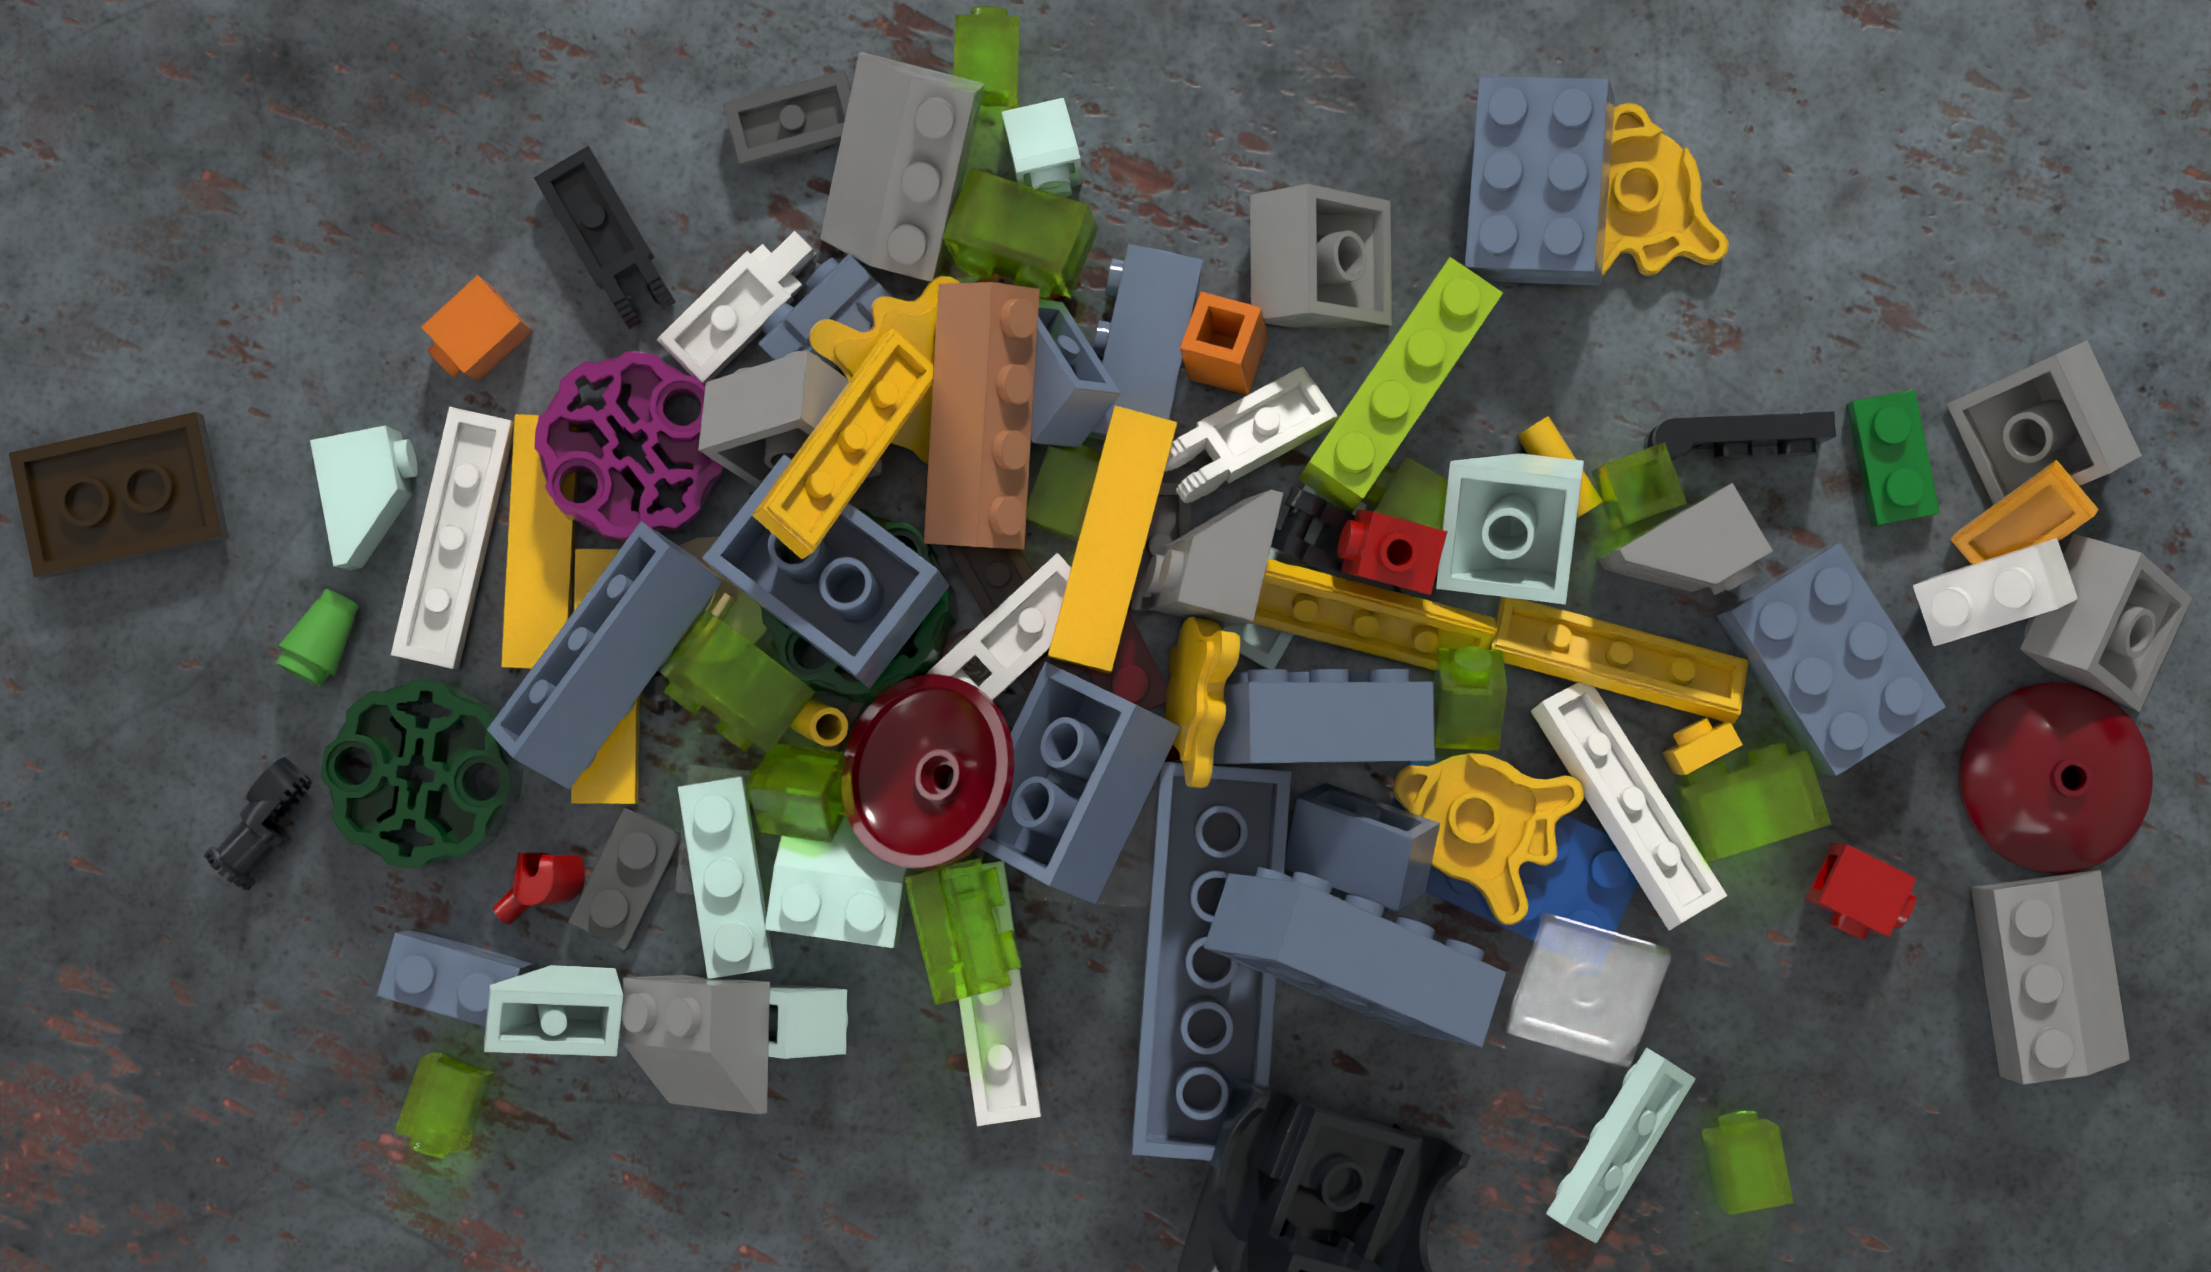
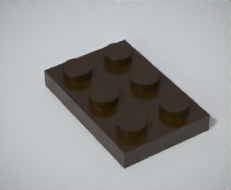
(118, 495)

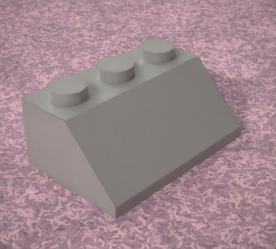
(900, 165)
(2050, 977)

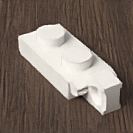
(736, 307)

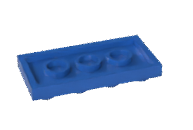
(1583, 883)

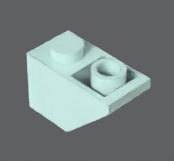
(1043, 147)

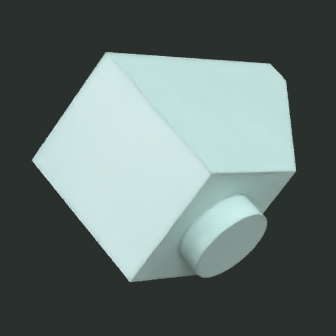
(362, 489)
(556, 1012)
(807, 1021)

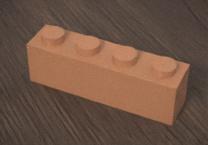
(981, 415)

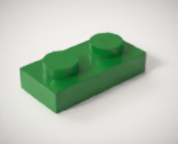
(1893, 458)

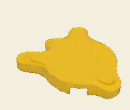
(1655, 199)
(916, 323)
(1196, 692)
(1488, 822)

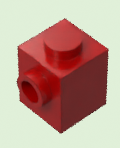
(1391, 550)
(1861, 892)

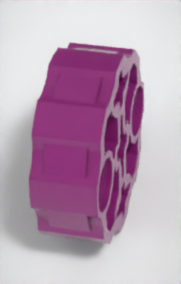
(568, 451)

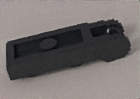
(602, 230)

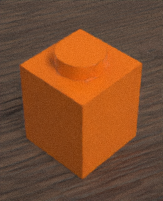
(474, 330)
(1224, 343)

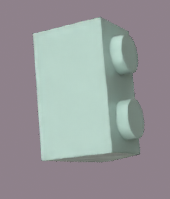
(1510, 526)
(836, 891)

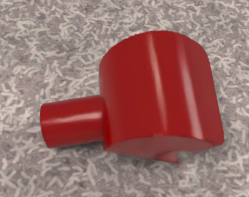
(541, 881)

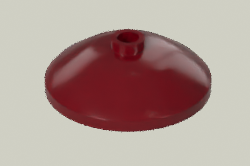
(901, 765)
(2015, 785)

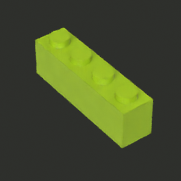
(1400, 386)

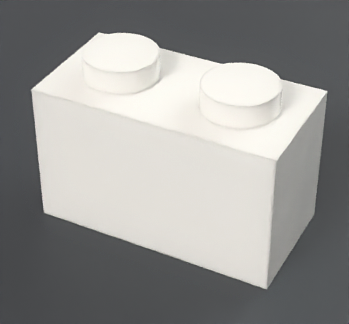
(1995, 592)

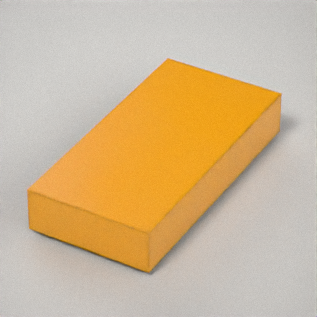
(2035, 512)

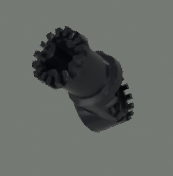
(259, 830)

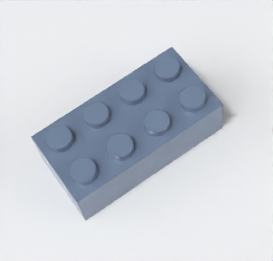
(1356, 955)

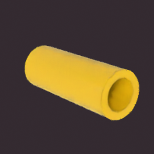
(1545, 440)
(821, 723)

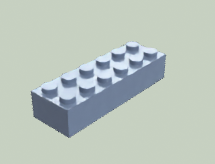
(1201, 1011)

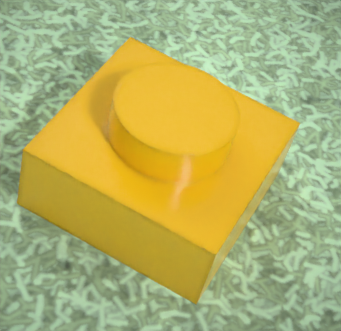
(1700, 745)

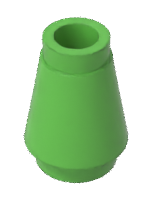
(318, 639)

